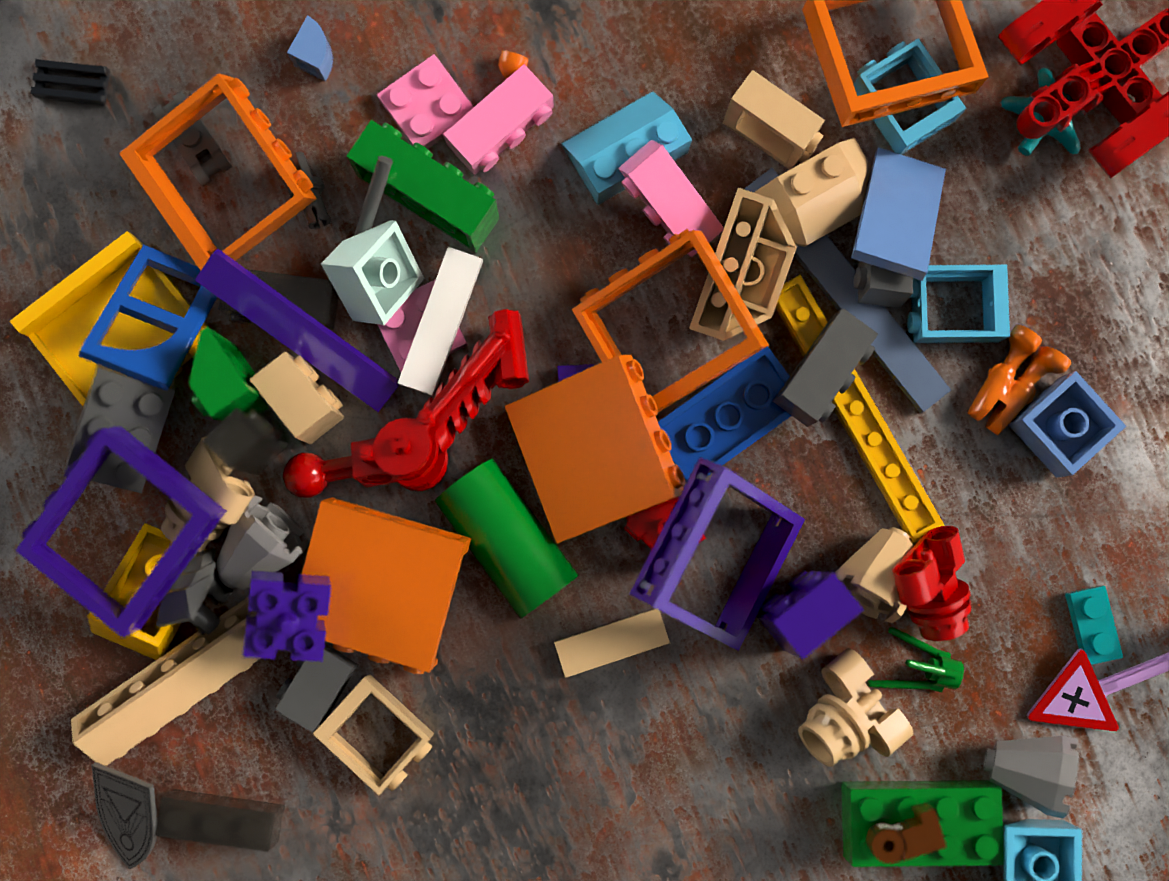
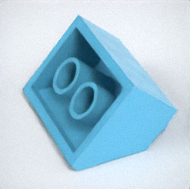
(615, 139)
(1042, 851)

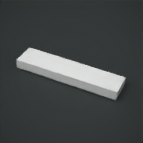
(440, 321)

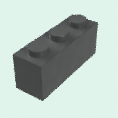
(826, 368)

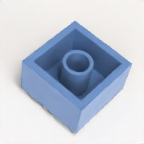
(1067, 425)

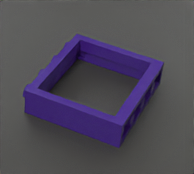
(204, 518)
(682, 536)

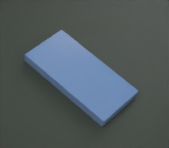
(899, 214)

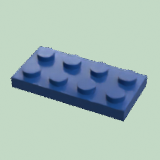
(727, 413)

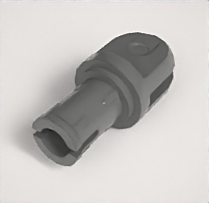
(317, 206)

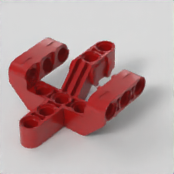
(1088, 81)

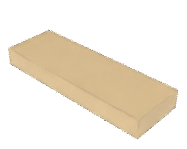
(611, 642)

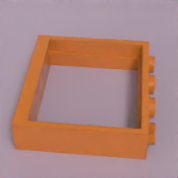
(857, 109)
(168, 200)
(651, 264)

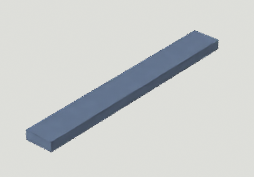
(892, 345)

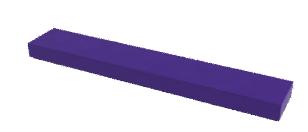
(297, 330)

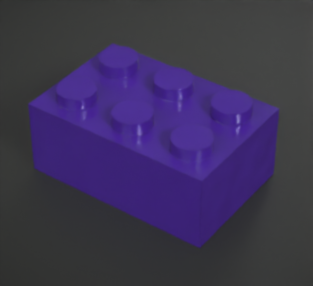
(808, 612)

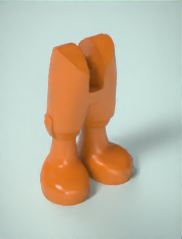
(1016, 393)

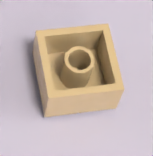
(297, 398)

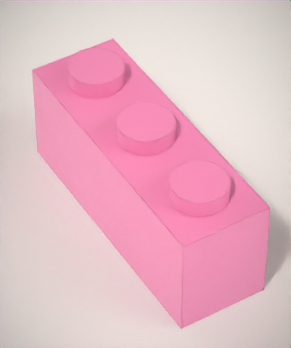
(500, 120)
(667, 193)

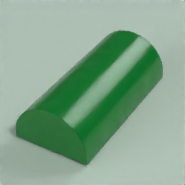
(506, 537)

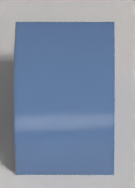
(311, 50)

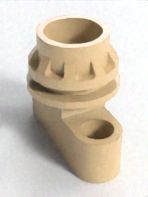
(212, 478)
(852, 718)

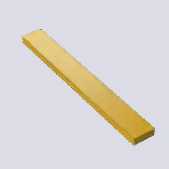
(863, 422)

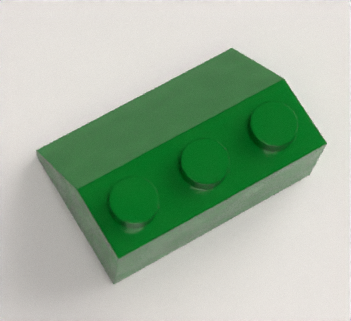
(222, 378)

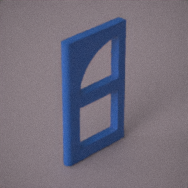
(158, 363)

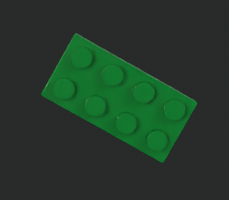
(425, 186)
(965, 810)

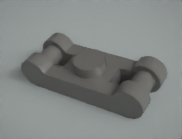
(195, 144)

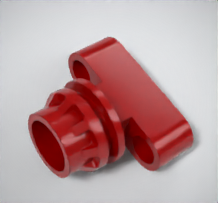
(930, 586)

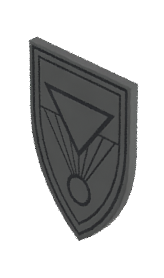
(126, 813)

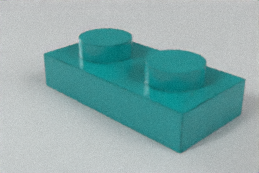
(1094, 624)

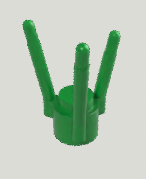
(941, 670)

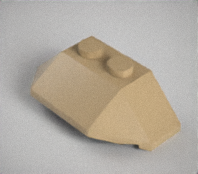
(821, 191)
(756, 257)

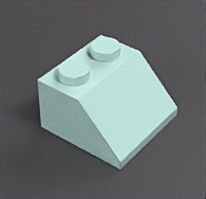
(373, 273)

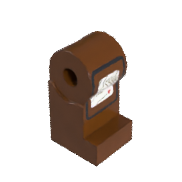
(906, 838)

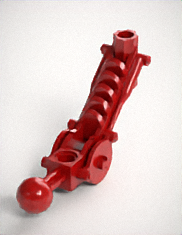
(416, 449)

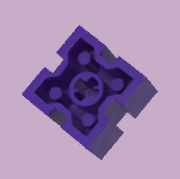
(286, 616)

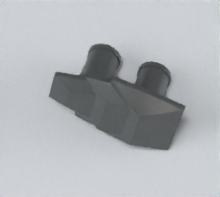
(187, 595)

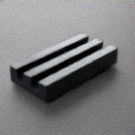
(42, 77)

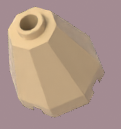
(870, 573)

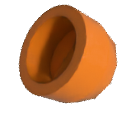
(510, 62)

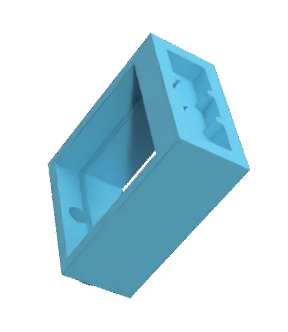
(923, 67)
(994, 299)

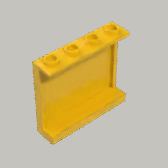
(69, 311)

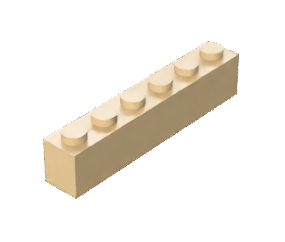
(164, 689)

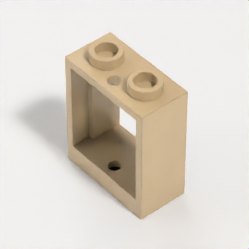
(774, 121)
(351, 757)

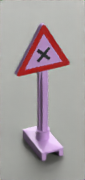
(1080, 698)

